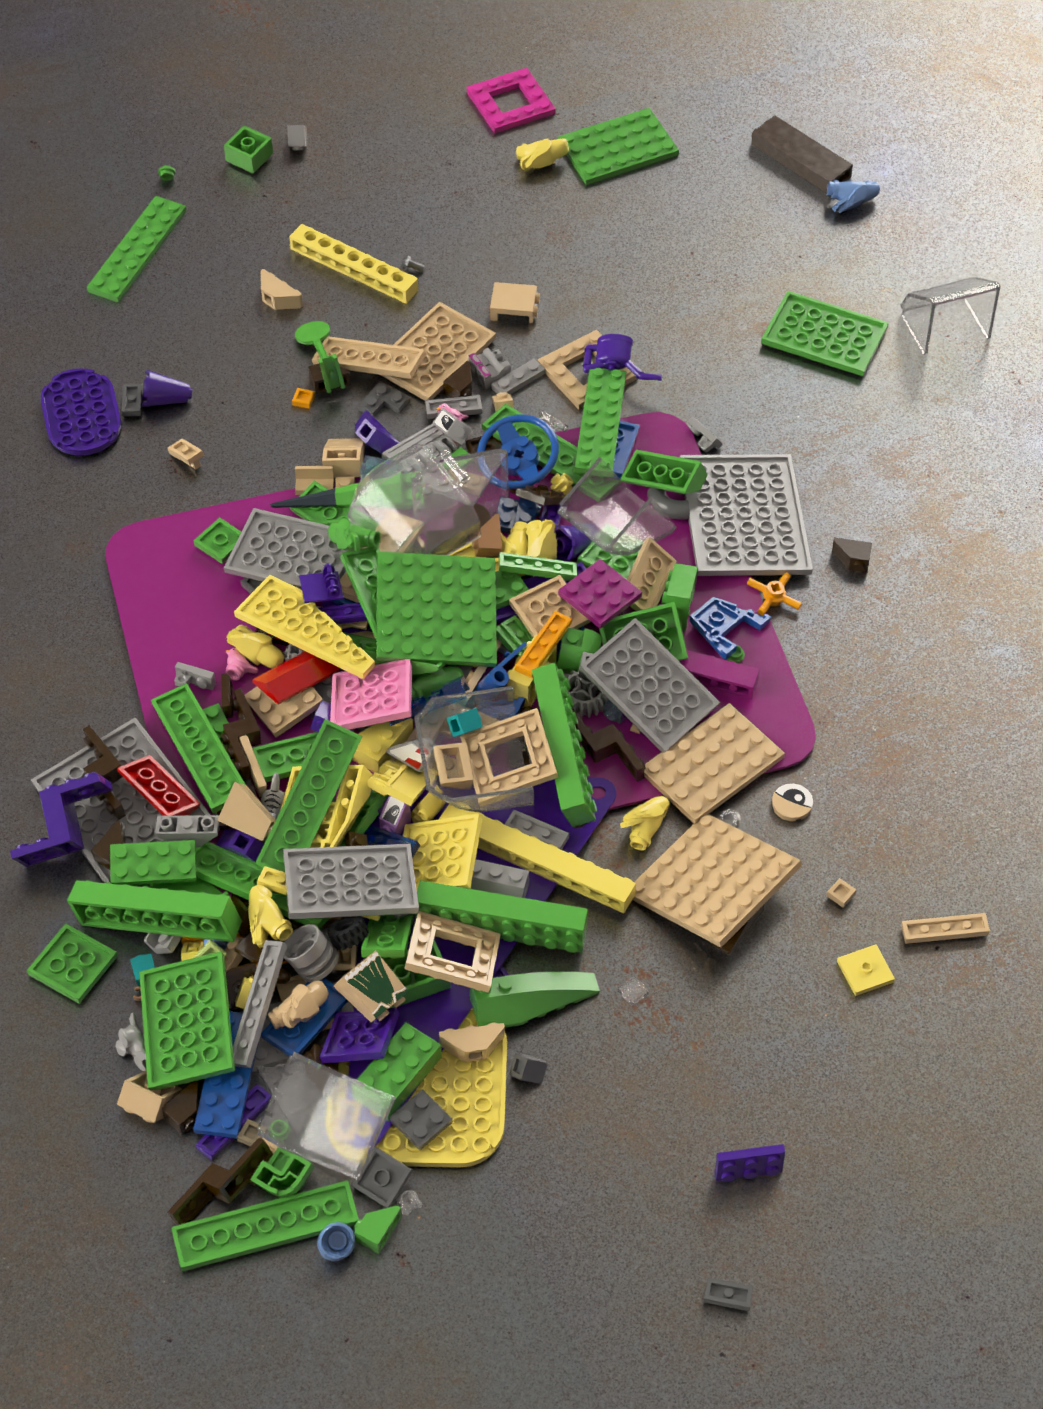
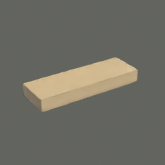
(255, 771)

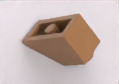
(490, 541)

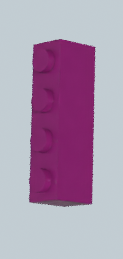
(722, 674)

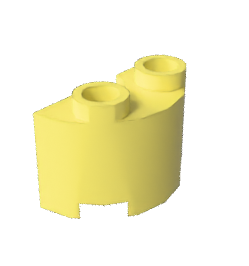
(427, 809)

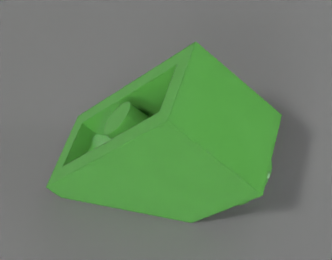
(377, 1227)

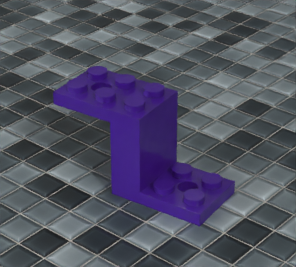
(61, 819)

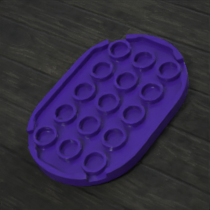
(80, 412)

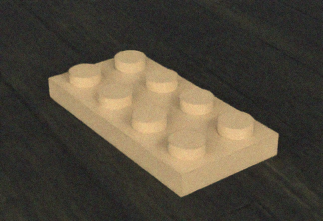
(650, 574)

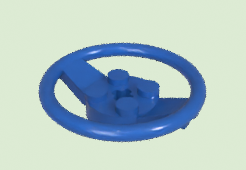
(522, 446)

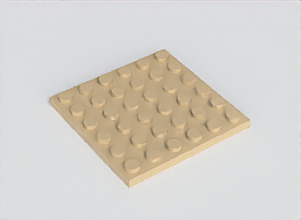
(714, 879)

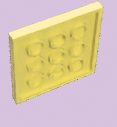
(446, 849)

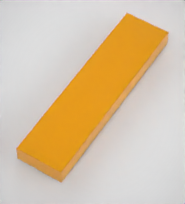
(543, 643)

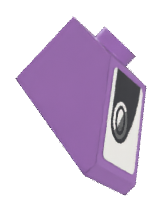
(395, 816)

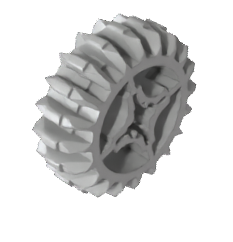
(584, 694)

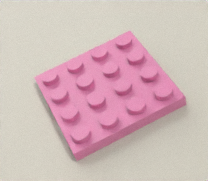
(375, 699)

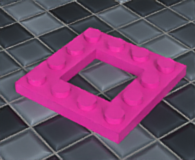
(539, 105)

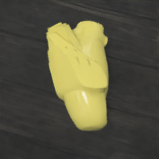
(541, 153)
(542, 539)
(517, 541)
(255, 646)
(645, 821)
(266, 917)

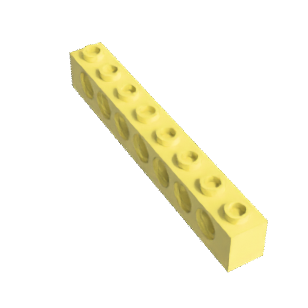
(354, 263)

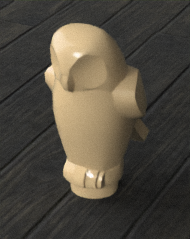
(300, 1005)

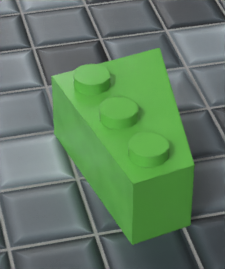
(681, 590)

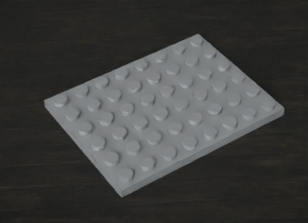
(748, 517)
(127, 745)

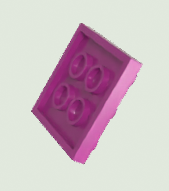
(600, 593)

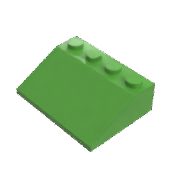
(660, 621)

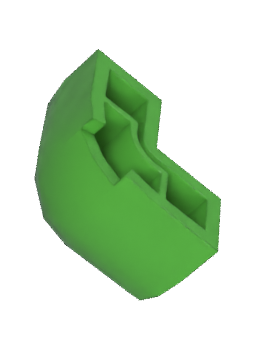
(573, 644)
(283, 1173)

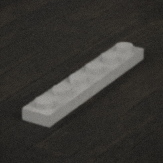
(258, 1003)

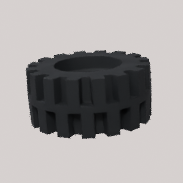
(347, 932)

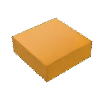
(303, 398)

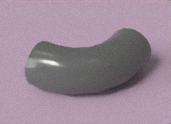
(672, 508)

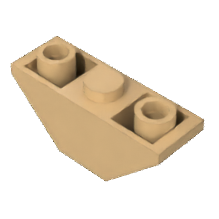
(278, 293)
(472, 1042)

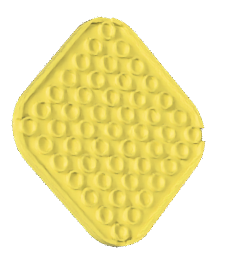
(471, 1096)

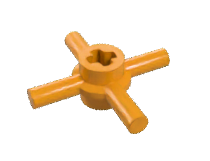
(774, 594)

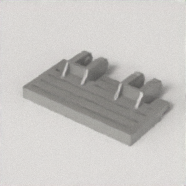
(430, 436)

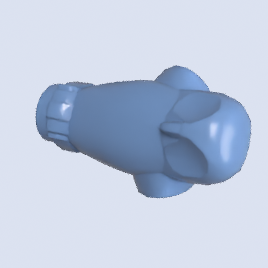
(851, 193)

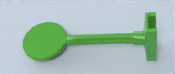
(314, 333)

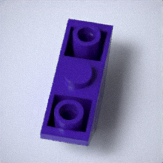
(374, 433)
(241, 844)

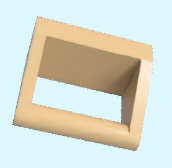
(460, 751)

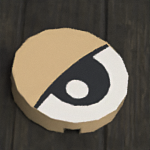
(792, 802)

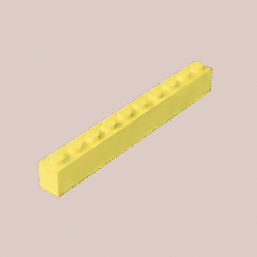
(551, 862)

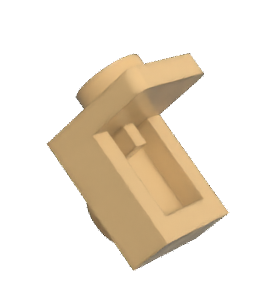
(501, 399)

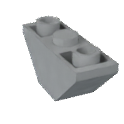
(180, 828)

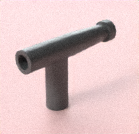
(407, 262)

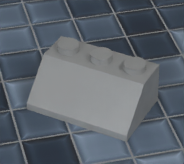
(500, 879)

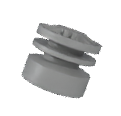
(310, 953)

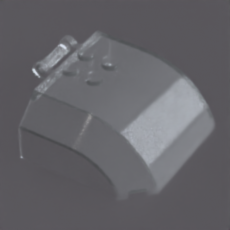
(416, 504)
(434, 730)

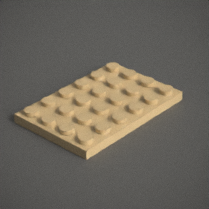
(447, 342)
(712, 763)

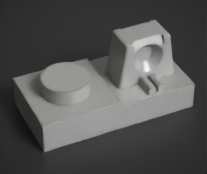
(708, 440)
(197, 676)

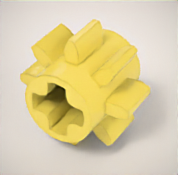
(562, 483)

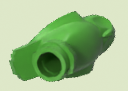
(352, 536)
(428, 682)

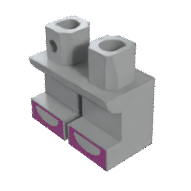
(487, 366)

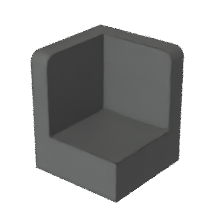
(528, 1068)

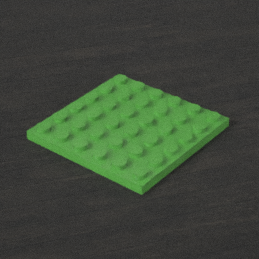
(436, 609)

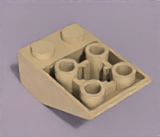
(344, 456)

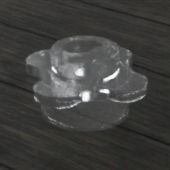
(410, 1195)

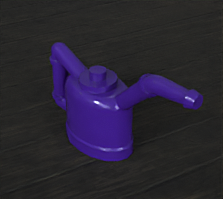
(614, 354)

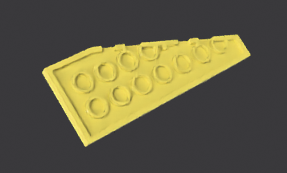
(282, 613)

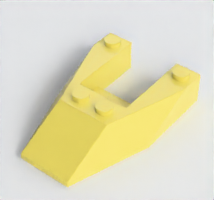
(342, 813)

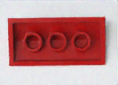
(294, 676)
(159, 787)

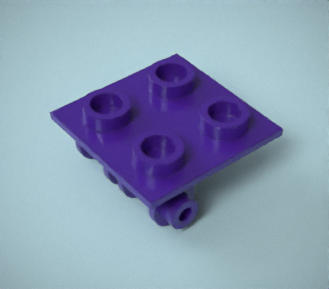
(321, 586)

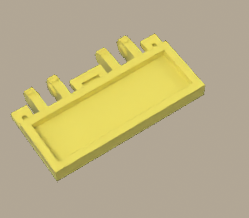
(398, 781)

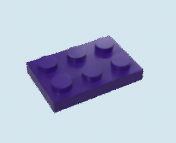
(749, 1163)

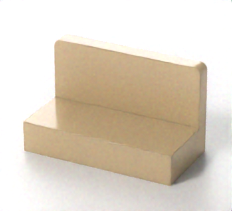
(307, 474)

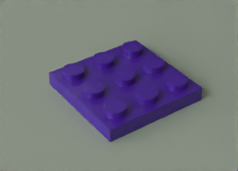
(356, 1038)

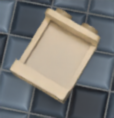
(514, 300)

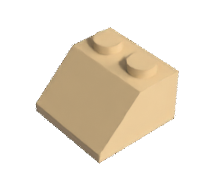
(148, 1104)

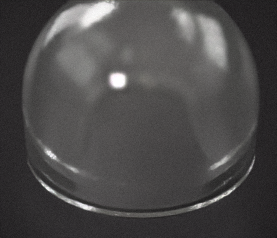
(737, 819)

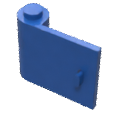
(498, 676)

